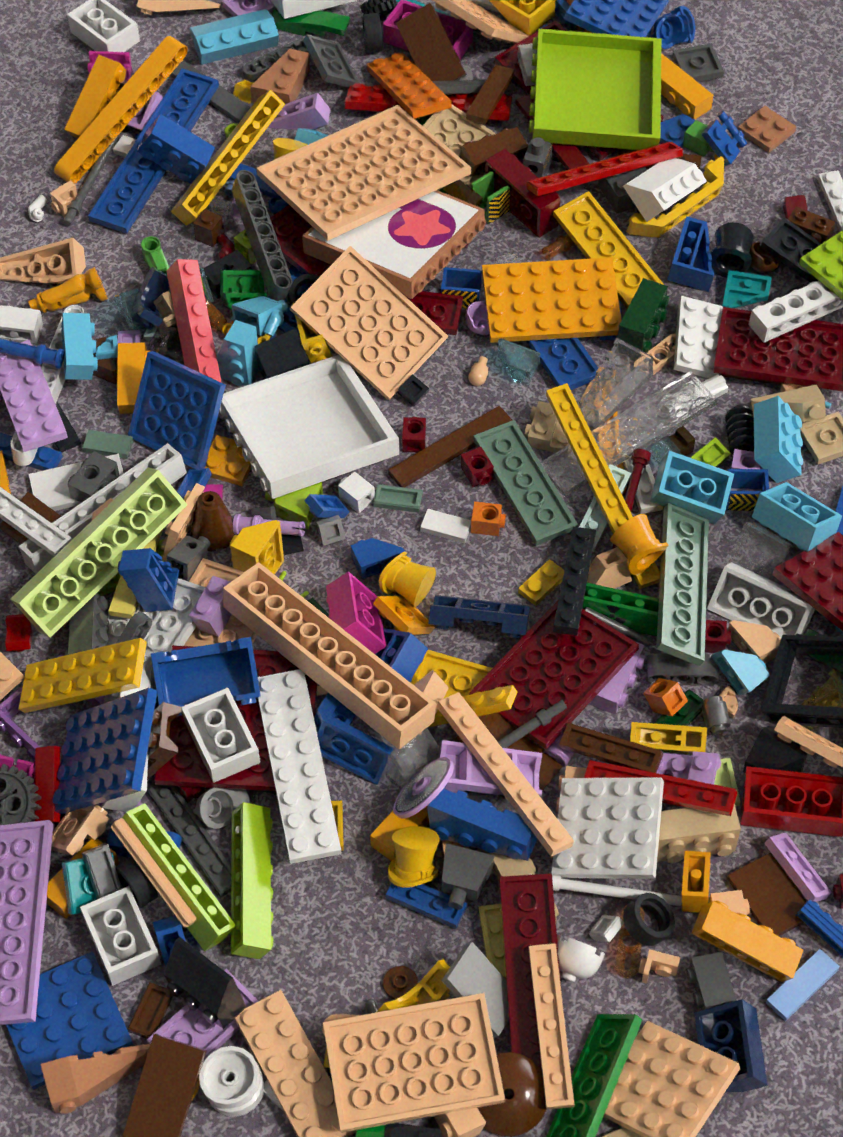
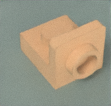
(661, 963)

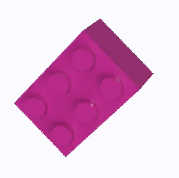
(354, 611)

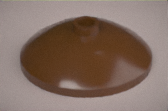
(527, 1105)

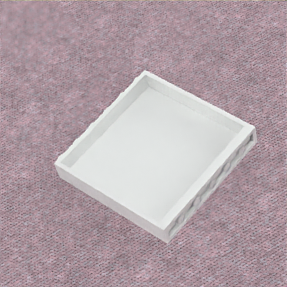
(307, 426)

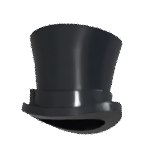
(732, 249)

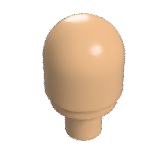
(479, 372)

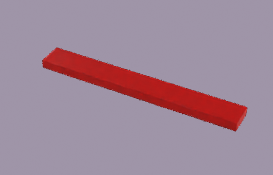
(604, 168)

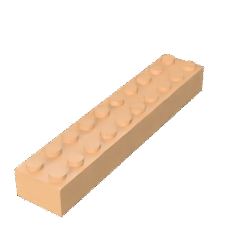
(329, 655)

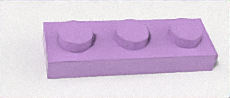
(797, 867)

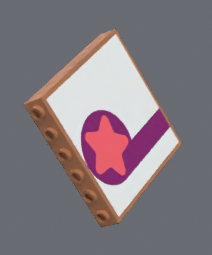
(409, 242)

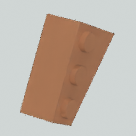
(284, 77)

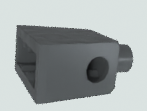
(188, 555)
(465, 874)

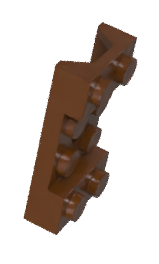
(160, 747)

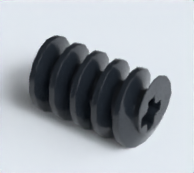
(740, 428)

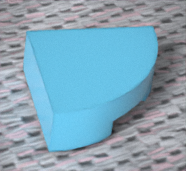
(108, 349)

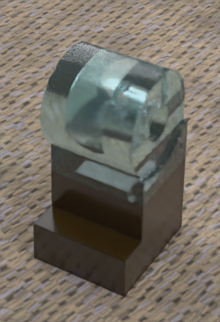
(679, 442)

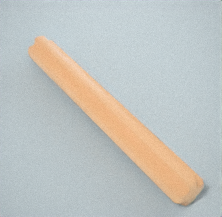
(153, 872)

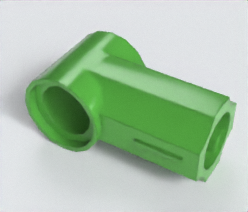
(153, 254)

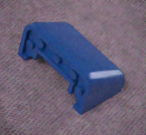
(204, 670)

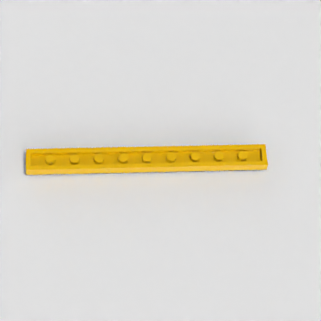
(594, 468)

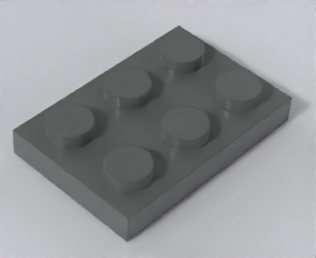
(330, 61)

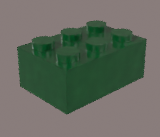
(644, 315)

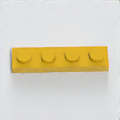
(485, 703)

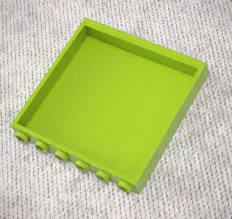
(596, 89)

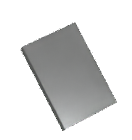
(474, 975)

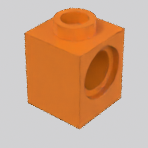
(485, 511)
(665, 697)

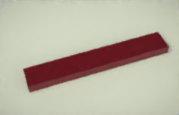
(566, 153)

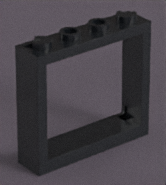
(801, 714)

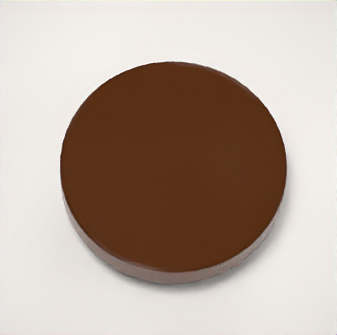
(399, 981)

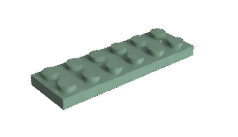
(526, 483)

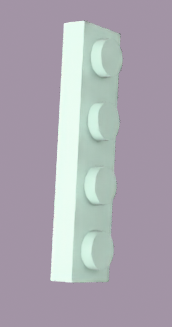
(594, 516)

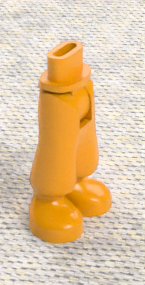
(71, 292)

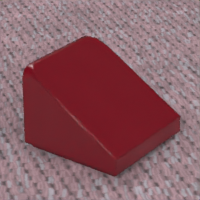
(792, 202)

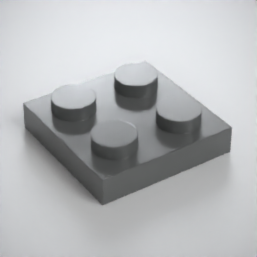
(699, 62)

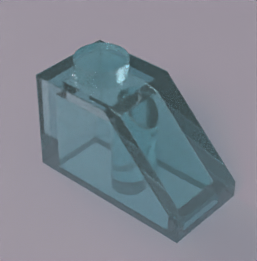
(518, 361)

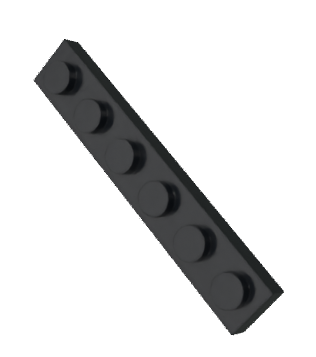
(574, 581)

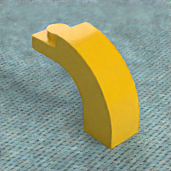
(426, 991)

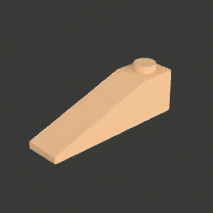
(149, 6)
(45, 263)

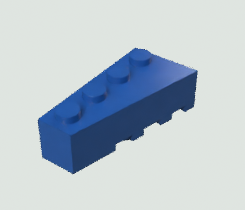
(480, 825)

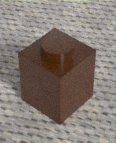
(208, 227)

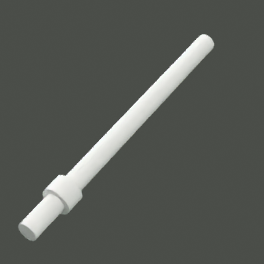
(559, 883)

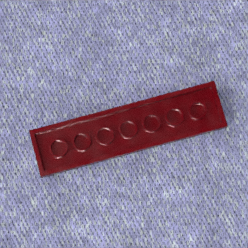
(527, 922)

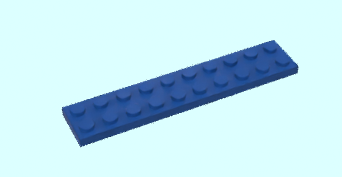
(139, 176)

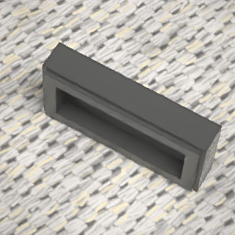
(102, 870)

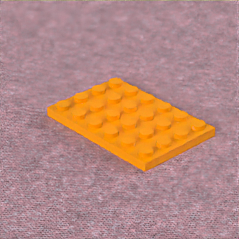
(551, 299)

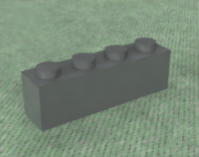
(89, 626)

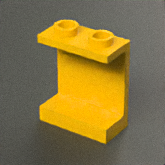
(315, 347)

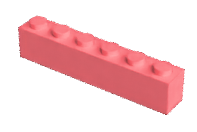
(192, 318)

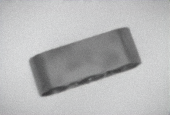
(685, 673)

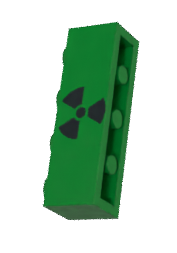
(625, 607)

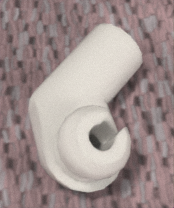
(35, 209)

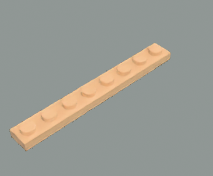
(505, 774)

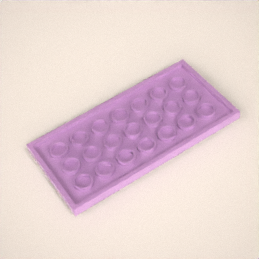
(23, 897)

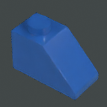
(372, 556)
(167, 932)

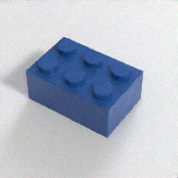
(175, 149)

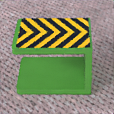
(497, 203)

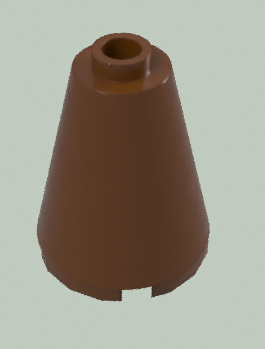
(212, 521)

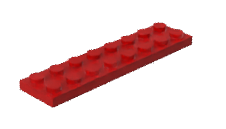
(378, 99)

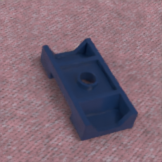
(512, 616)

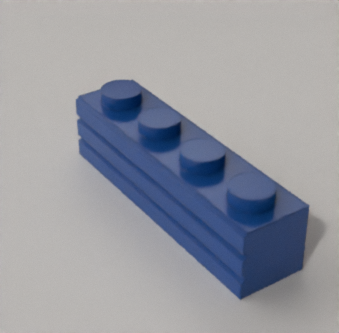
(822, 924)

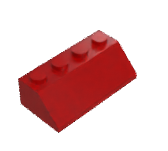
(792, 801)

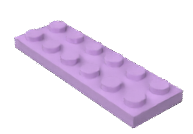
(29, 402)

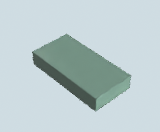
(107, 443)
(398, 498)

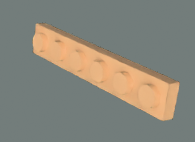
(551, 1026)

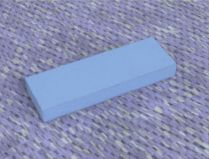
(805, 983)

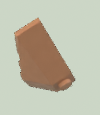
(78, 1081)

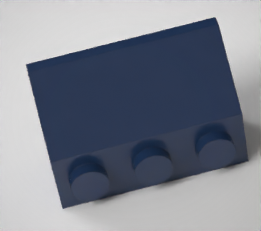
(735, 1034)

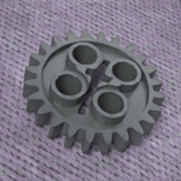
(25, 793)

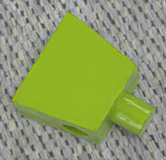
(293, 505)

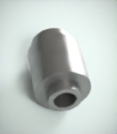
(715, 715)

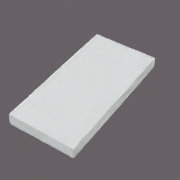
(52, 484)

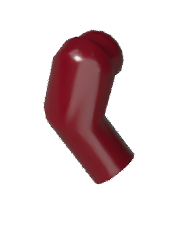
(227, 246)

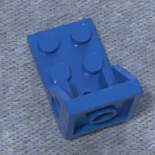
(348, 745)

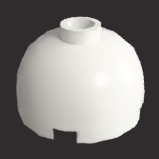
(577, 959)

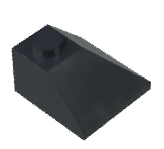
(774, 753)

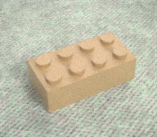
(696, 831)

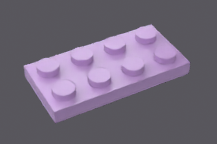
(193, 1029)

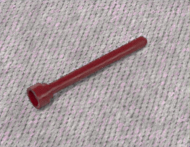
(640, 459)

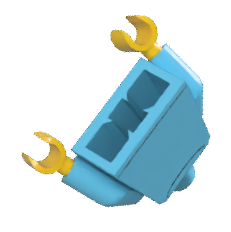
(259, 312)

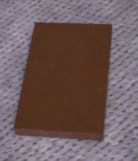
(770, 894)

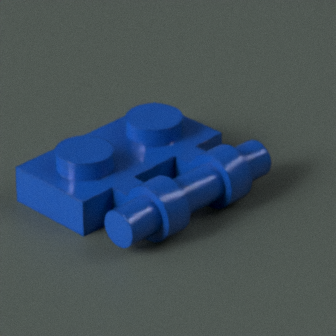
(720, 141)

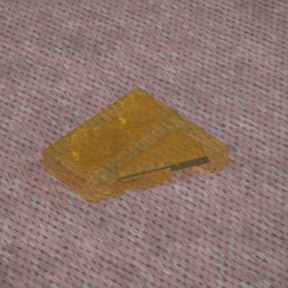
(829, 695)

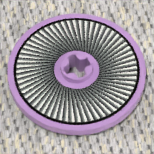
(423, 787)

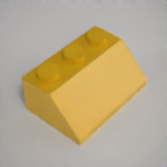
(258, 544)

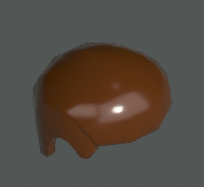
(762, 260)

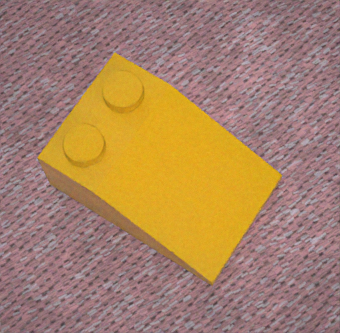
(526, 14)

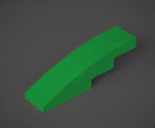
(314, 22)

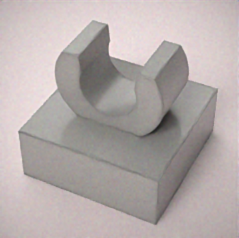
(330, 530)

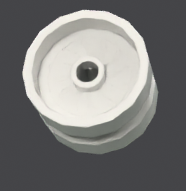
(232, 1081)

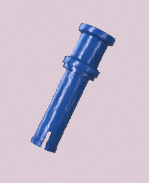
(38, 353)

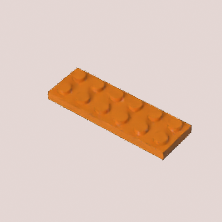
(408, 85)

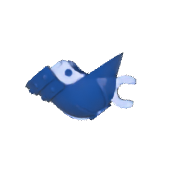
(674, 27)

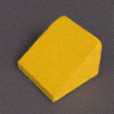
(243, 91)

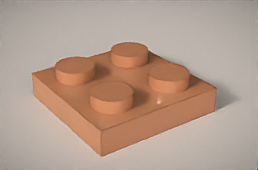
(767, 129)

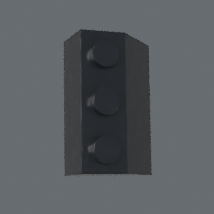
(203, 985)

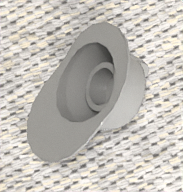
(217, 805)

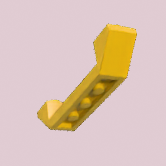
(655, 228)

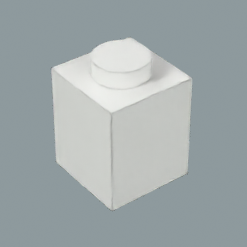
(356, 492)

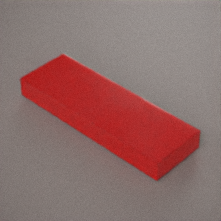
(46, 769)

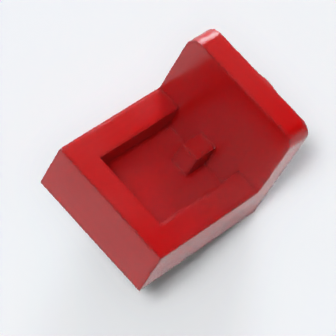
(18, 633)

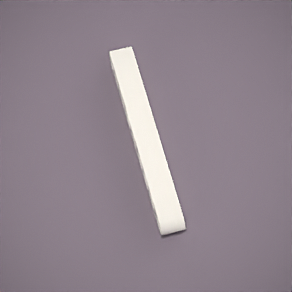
(55, 379)

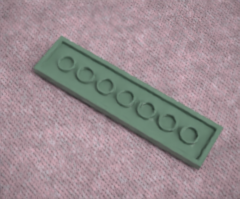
(683, 585)

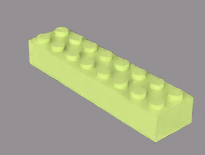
(94, 553)

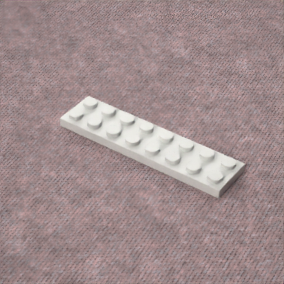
(297, 767)

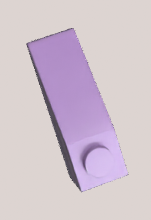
(302, 113)

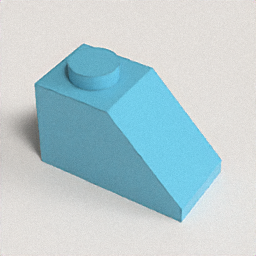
(741, 669)

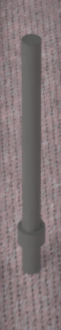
(76, 206)
(542, 718)

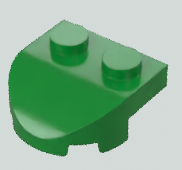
(240, 286)

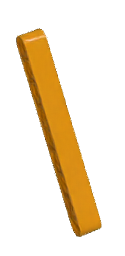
(121, 110)

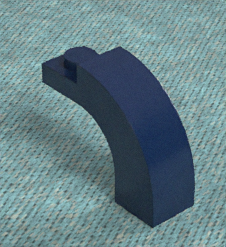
(143, 309)

